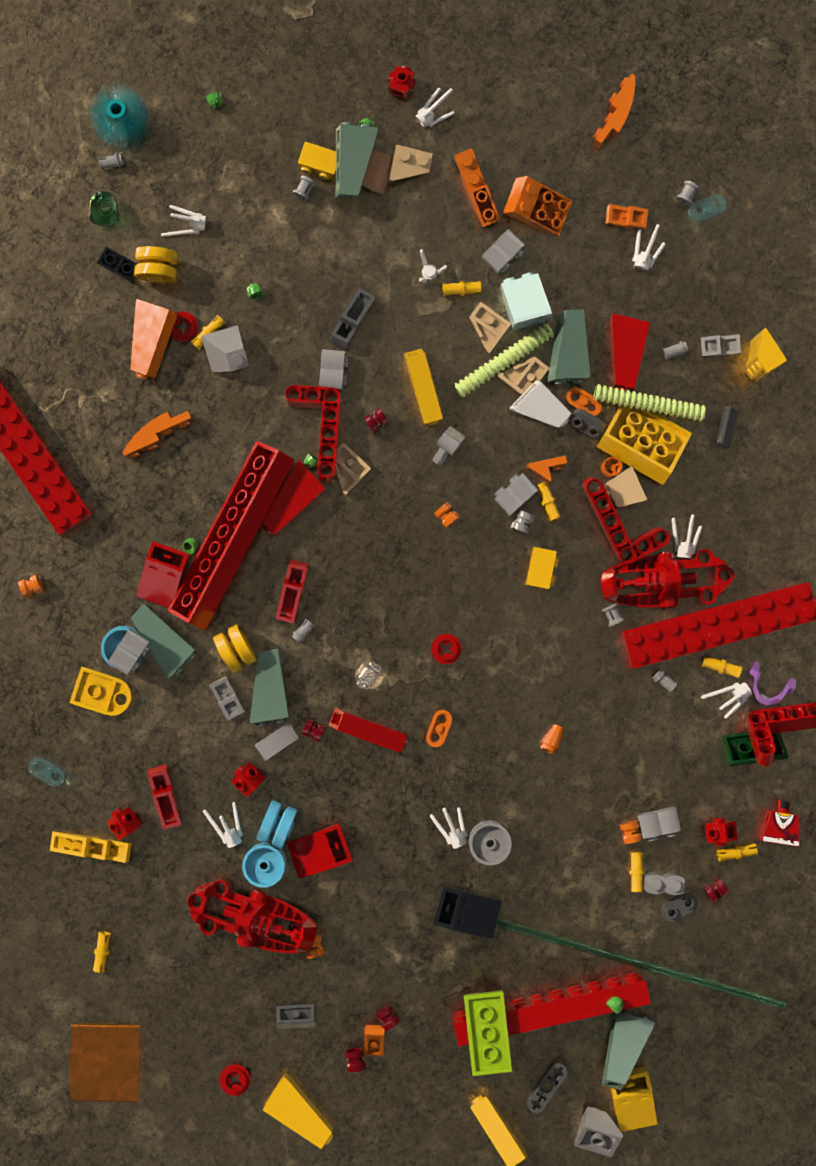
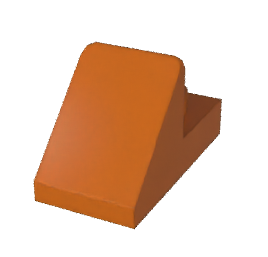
(542, 467)
(374, 1040)

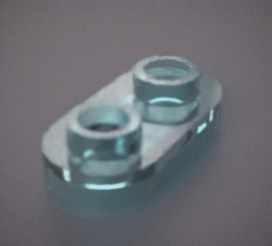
(708, 208)
(47, 771)

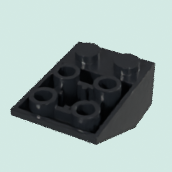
(467, 912)

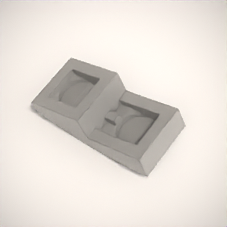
(720, 345)
(227, 698)
(276, 741)

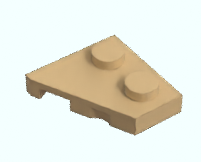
(409, 163)
(488, 326)
(524, 374)
(349, 468)

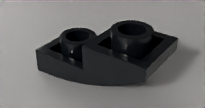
(117, 264)

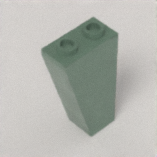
(352, 157)
(570, 349)
(165, 643)
(269, 691)
(625, 1045)

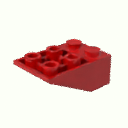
(162, 574)
(319, 850)

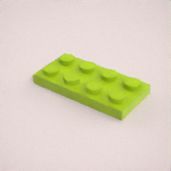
(487, 1033)

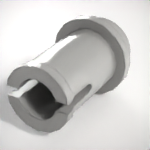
(111, 161)
(676, 350)
(303, 631)
(662, 678)

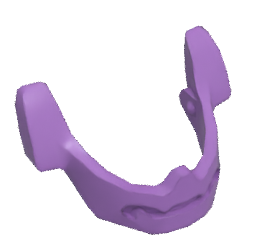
(789, 688)

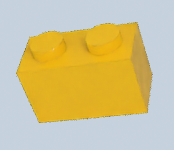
(318, 161)
(541, 568)

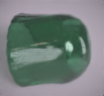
(103, 200)

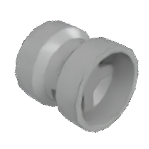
(522, 522)

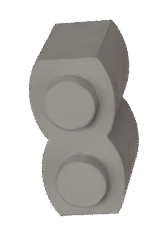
(503, 252)
(333, 369)
(515, 494)
(129, 651)
(659, 823)
(669, 883)

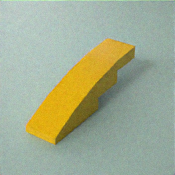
(90, 847)

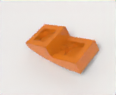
(626, 216)

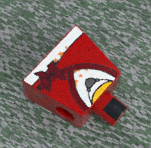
(781, 826)

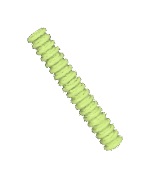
(504, 360)
(649, 403)

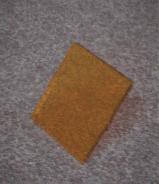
(104, 1062)

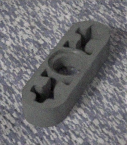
(534, 1095)

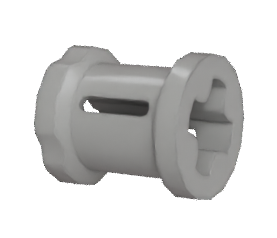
(304, 188)
(688, 193)
(613, 614)

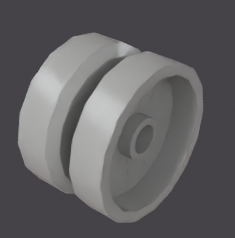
(487, 831)

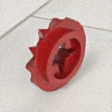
(189, 332)
(455, 649)
(236, 1088)

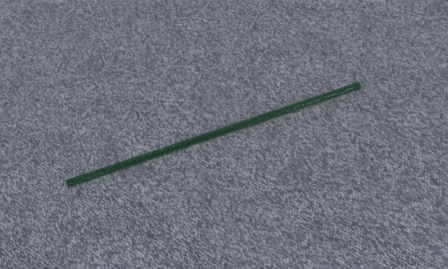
(641, 964)

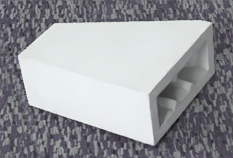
(541, 405)

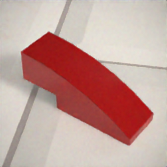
(292, 591)
(164, 796)

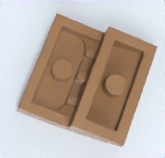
(377, 172)

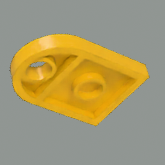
(99, 692)

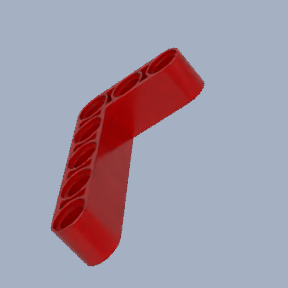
(326, 425)
(617, 527)
(777, 720)

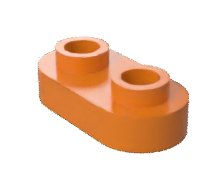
(584, 401)
(439, 728)

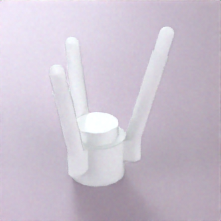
(425, 114)
(197, 222)
(643, 261)
(429, 271)
(686, 548)
(741, 694)
(230, 836)
(456, 837)

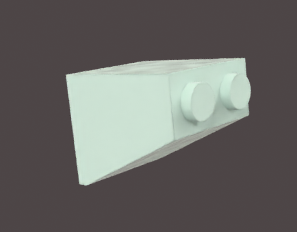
(525, 301)

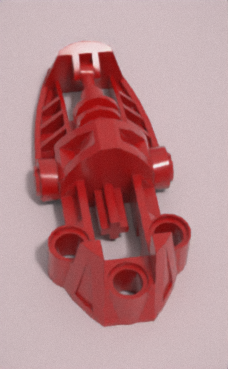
(664, 580)
(254, 918)

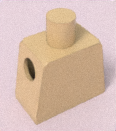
(624, 490)

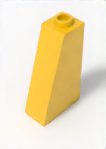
(423, 386)
(296, 1111)
(498, 1131)

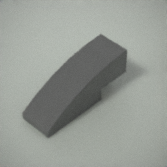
(352, 319)

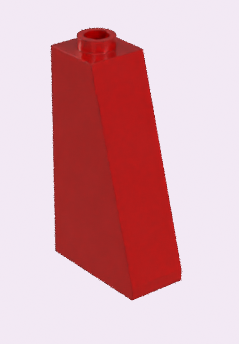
(627, 347)
(293, 498)
(368, 730)

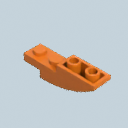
(620, 107)
(476, 187)
(148, 436)

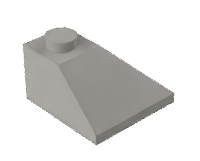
(225, 350)
(598, 1132)

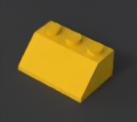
(763, 356)

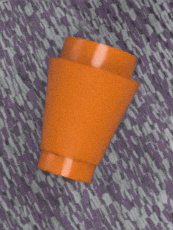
(552, 740)

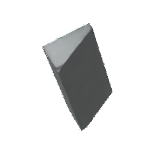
(727, 427)
(295, 1016)

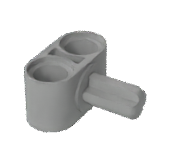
(448, 444)

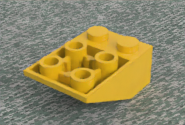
(635, 1102)

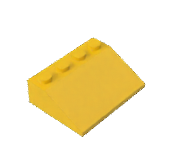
(645, 442)

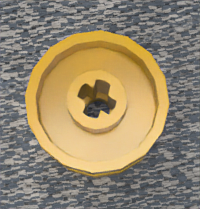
(156, 264)
(232, 650)

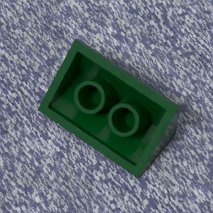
(739, 749)

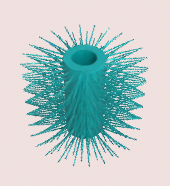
(119, 116)

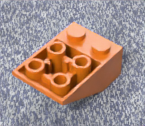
(537, 205)

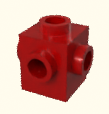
(401, 81)
(247, 779)
(123, 822)
(721, 831)

